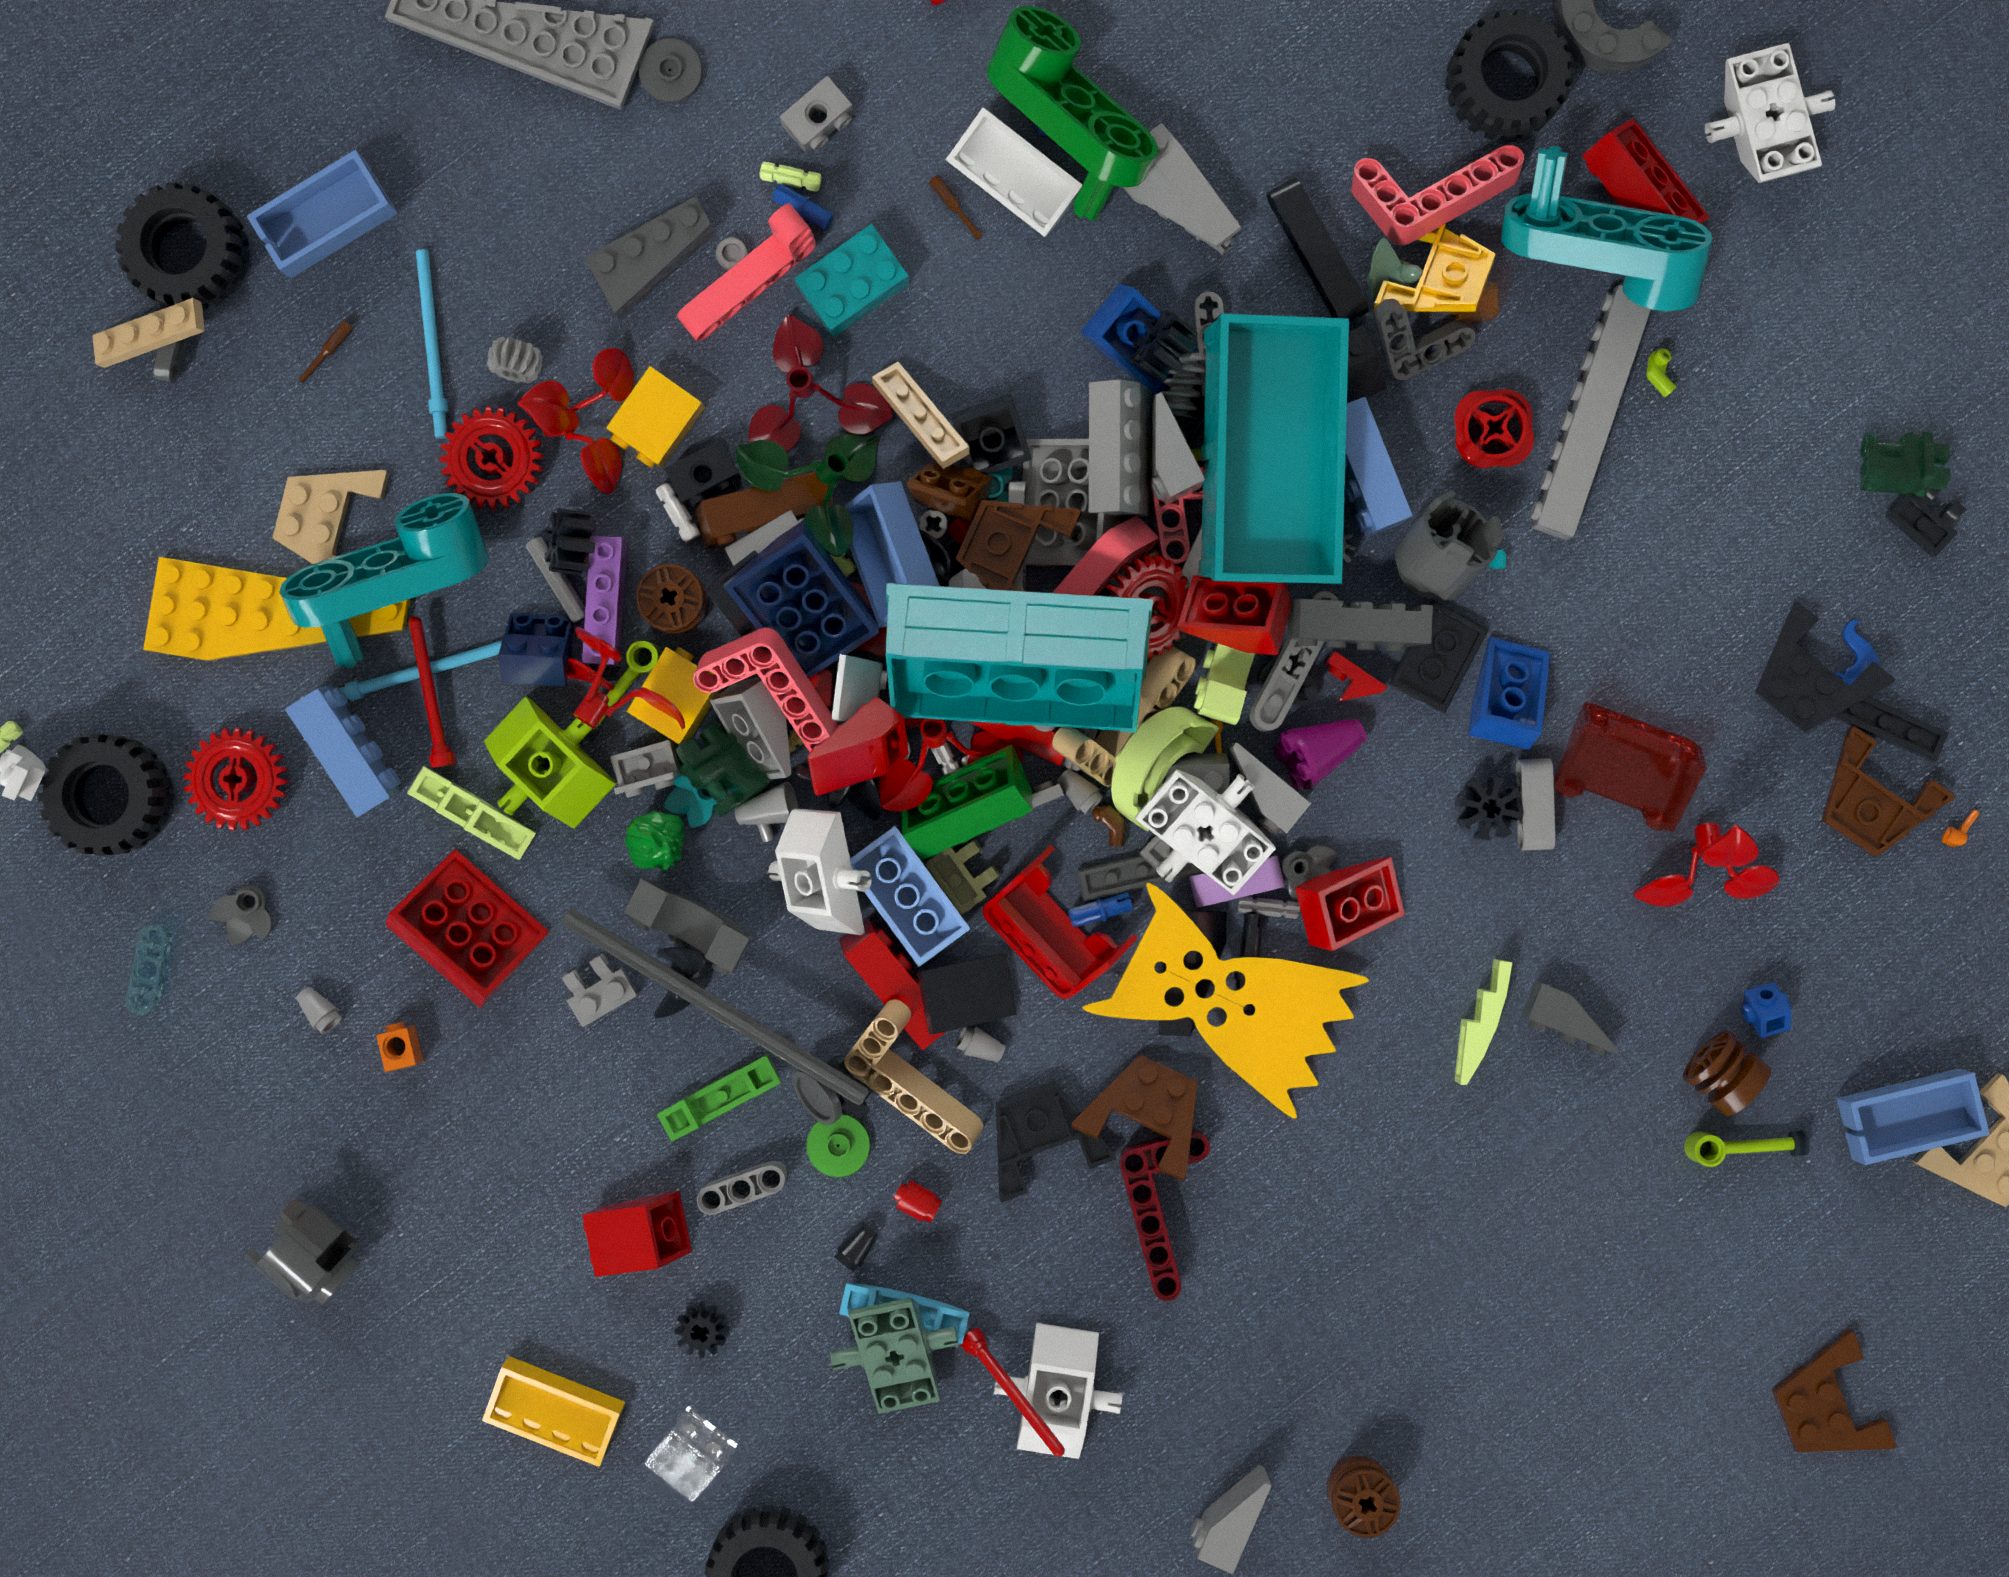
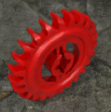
(513, 478)
(1170, 580)
(236, 748)

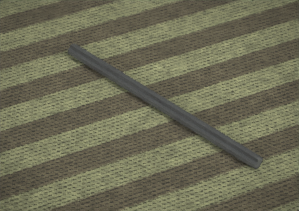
(715, 1006)

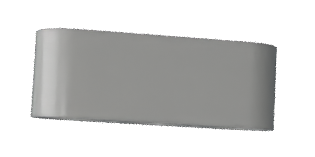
(1536, 789)
(731, 1198)

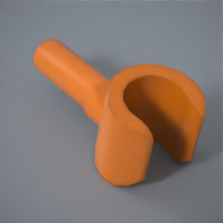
(1957, 837)

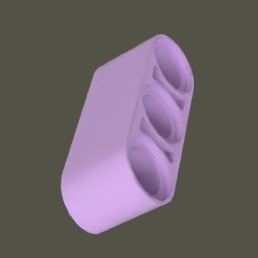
(1209, 892)

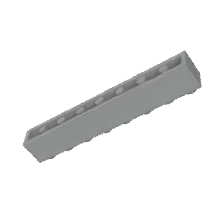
(1591, 415)

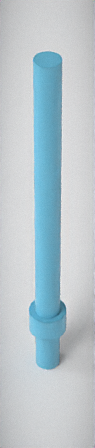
(437, 404)
(356, 689)

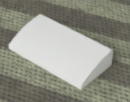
(1014, 172)

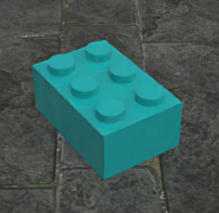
(852, 280)

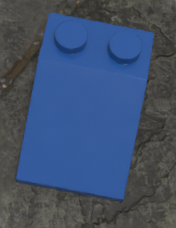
(1116, 328)
(1510, 694)

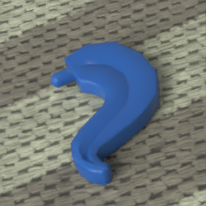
(1862, 650)

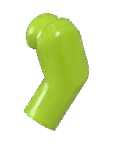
(1656, 371)

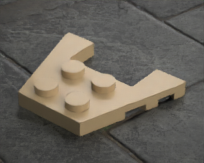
(316, 509)
(1986, 1164)

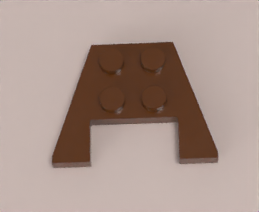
(1002, 538)
(1867, 810)
(1154, 1099)
(1816, 1408)

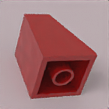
(637, 1234)

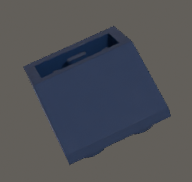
(536, 649)

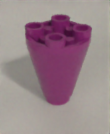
(1318, 750)

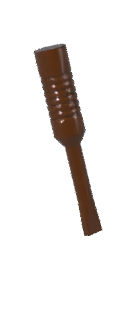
(953, 203)
(328, 348)

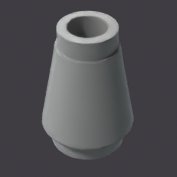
(1080, 791)
(318, 1010)
(979, 1044)

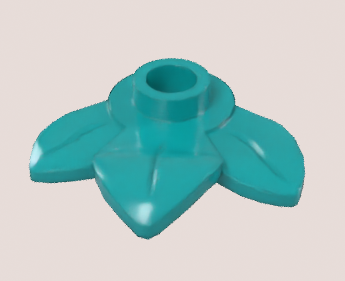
(690, 801)

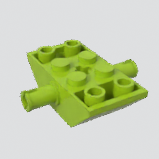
(571, 783)

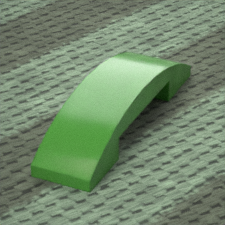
(719, 1097)

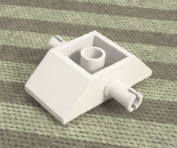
(1770, 86)
(1227, 850)
(818, 872)
(1065, 1362)

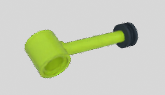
(629, 676)
(1796, 1143)

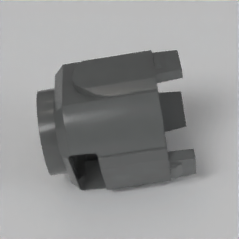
(1447, 548)
(309, 1256)

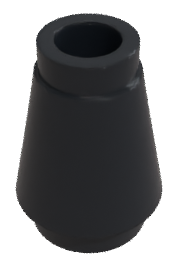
(856, 1247)

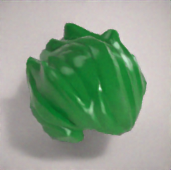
(655, 840)

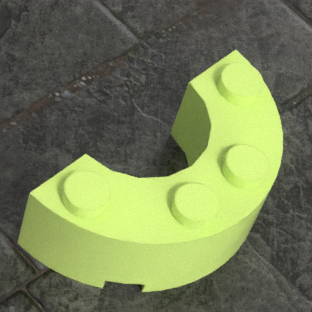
(1223, 689)
(1151, 754)

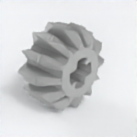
(514, 360)

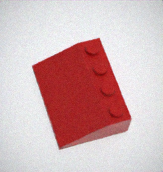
(466, 928)

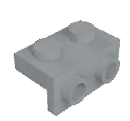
(646, 766)

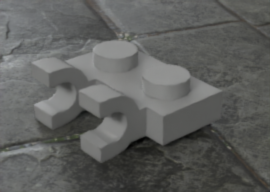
(602, 996)

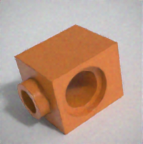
(390, 1057)

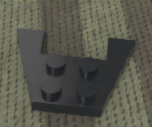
(1803, 686)
(1033, 1124)

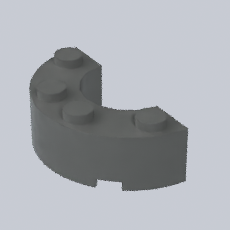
(1602, 46)
(691, 922)

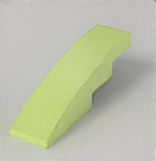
(471, 812)
(1478, 1033)

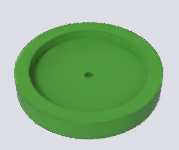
(842, 1159)

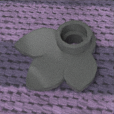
(1314, 863)
(241, 918)

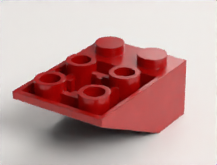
(860, 748)

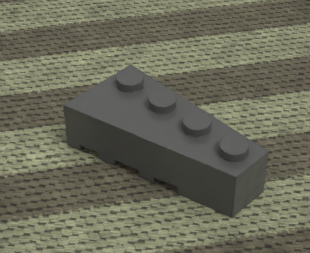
(648, 255)
(1359, 624)

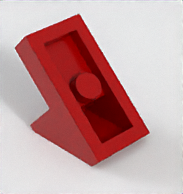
(1360, 682)

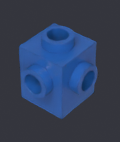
(1767, 1010)

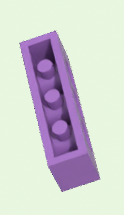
(605, 595)

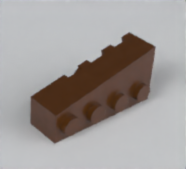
(742, 512)

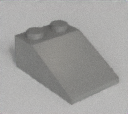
(1173, 464)
(758, 725)
(1272, 797)
(1230, 1520)

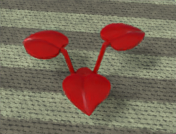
(548, 408)
(595, 703)
(908, 786)
(1732, 849)

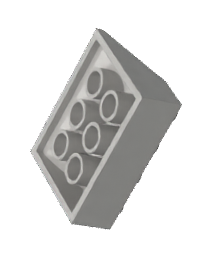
(1120, 448)
(1061, 479)

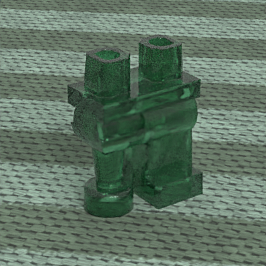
(1907, 464)
(724, 761)

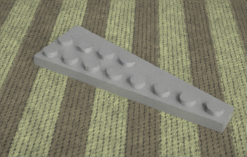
(563, 47)

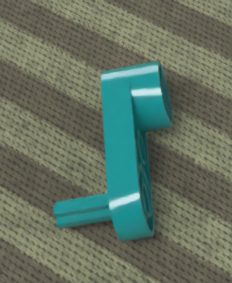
(1655, 251)
(434, 550)

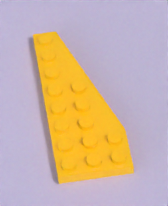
(233, 612)

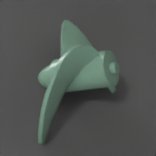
(1388, 267)

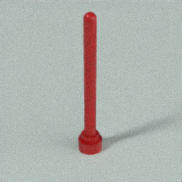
(440, 752)
(975, 1344)

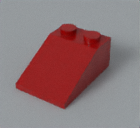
(1237, 613)
(1349, 903)

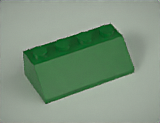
(968, 803)

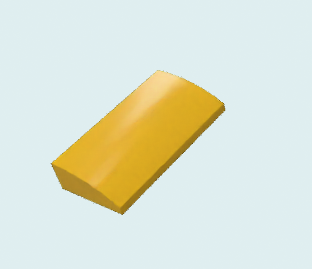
(553, 1411)

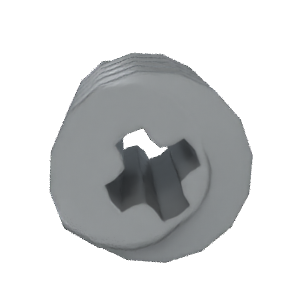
(1182, 385)

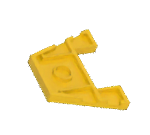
(1451, 277)

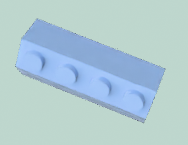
(909, 897)

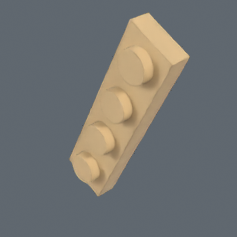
(148, 333)
(920, 415)

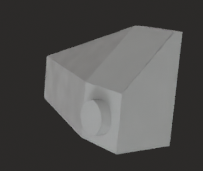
(1183, 194)

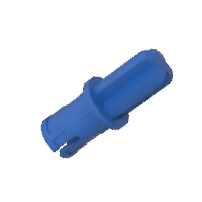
(807, 209)
(1100, 909)

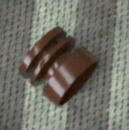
(690, 604)
(1727, 1073)
(1357, 1479)

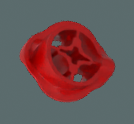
(1514, 404)

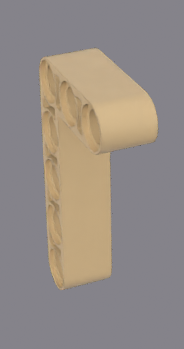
(1162, 684)
(905, 1086)

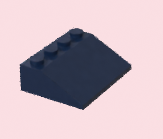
(803, 598)

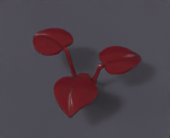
(799, 347)

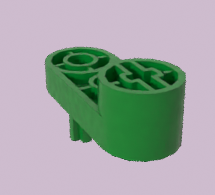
(1038, 76)

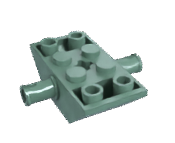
(895, 1353)

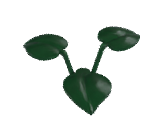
(846, 456)

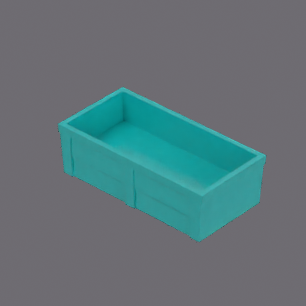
(1274, 449)
(1016, 656)

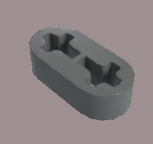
(169, 361)

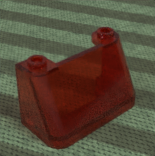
(1631, 765)

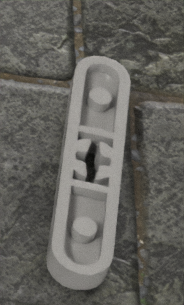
(1281, 688)

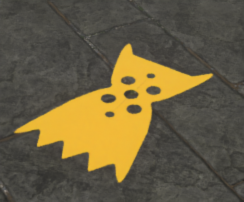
(1287, 998)

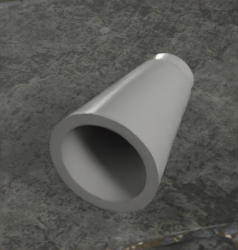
(768, 808)

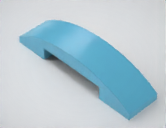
(934, 1313)

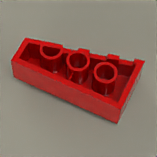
(888, 976)

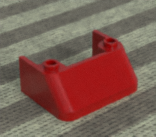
(1045, 935)

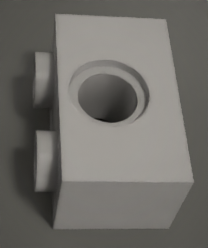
(823, 98)

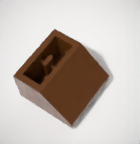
(951, 489)

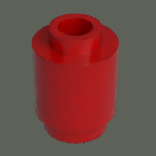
(917, 1201)

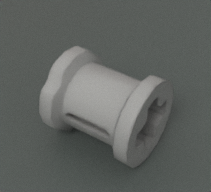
(934, 515)

